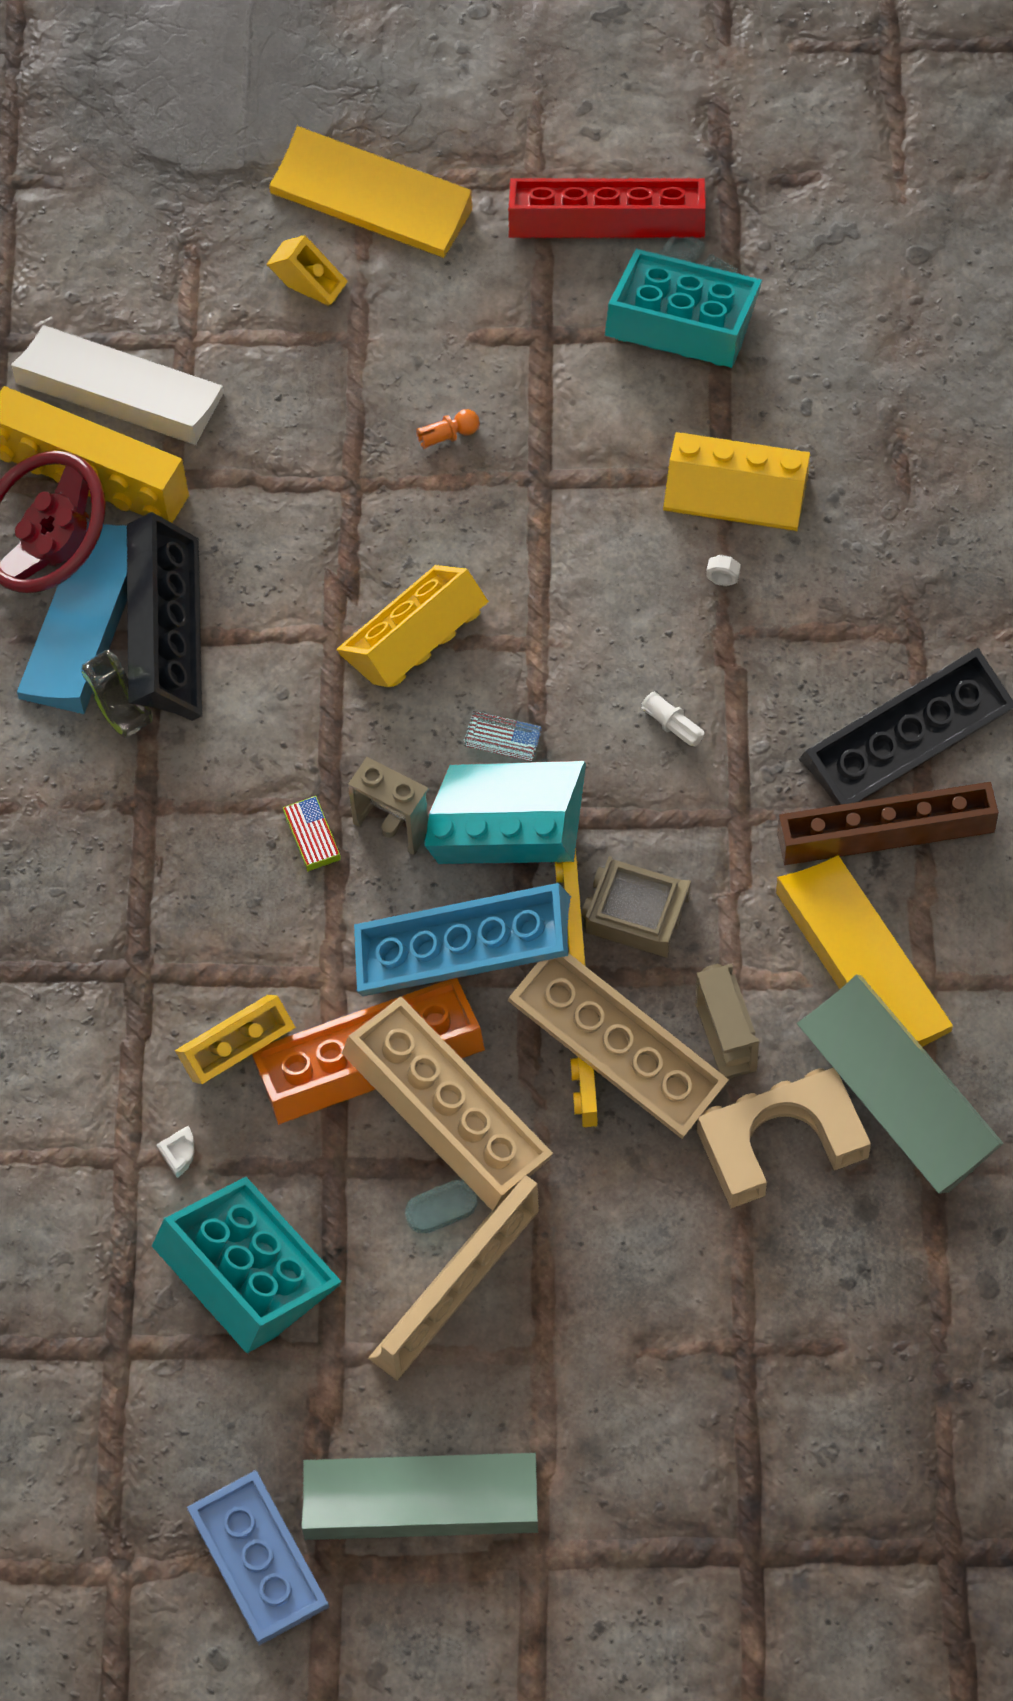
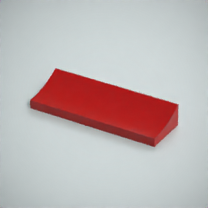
(606, 207)

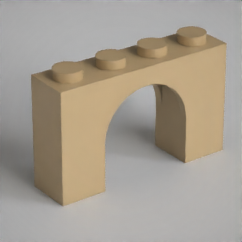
(816, 1099)

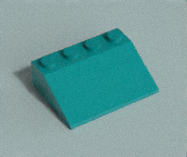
(682, 308)
(507, 813)
(244, 1263)

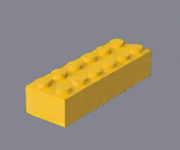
(131, 472)

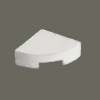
(178, 1150)

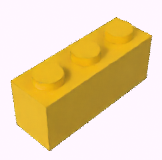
(235, 1039)

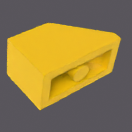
(307, 270)

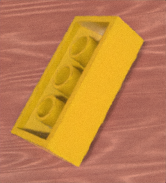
(736, 481)
(414, 625)

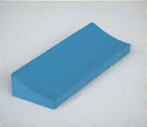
(79, 626)
(462, 939)

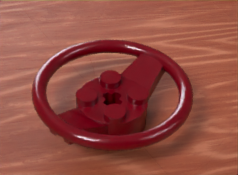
(53, 524)

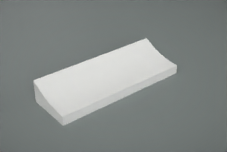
(118, 384)

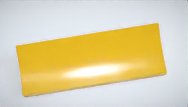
(372, 192)
(856, 942)

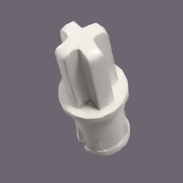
(672, 719)

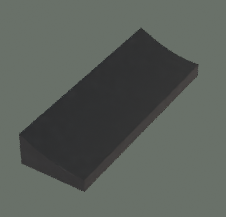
(163, 617)
(908, 729)

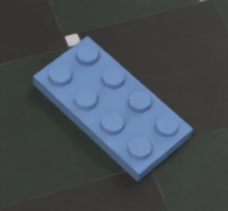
(257, 1557)

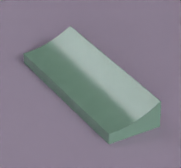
(900, 1084)
(420, 1496)

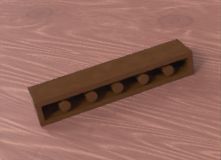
(887, 823)

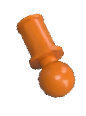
(465, 423)

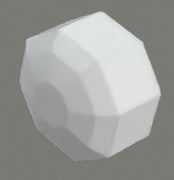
(723, 570)

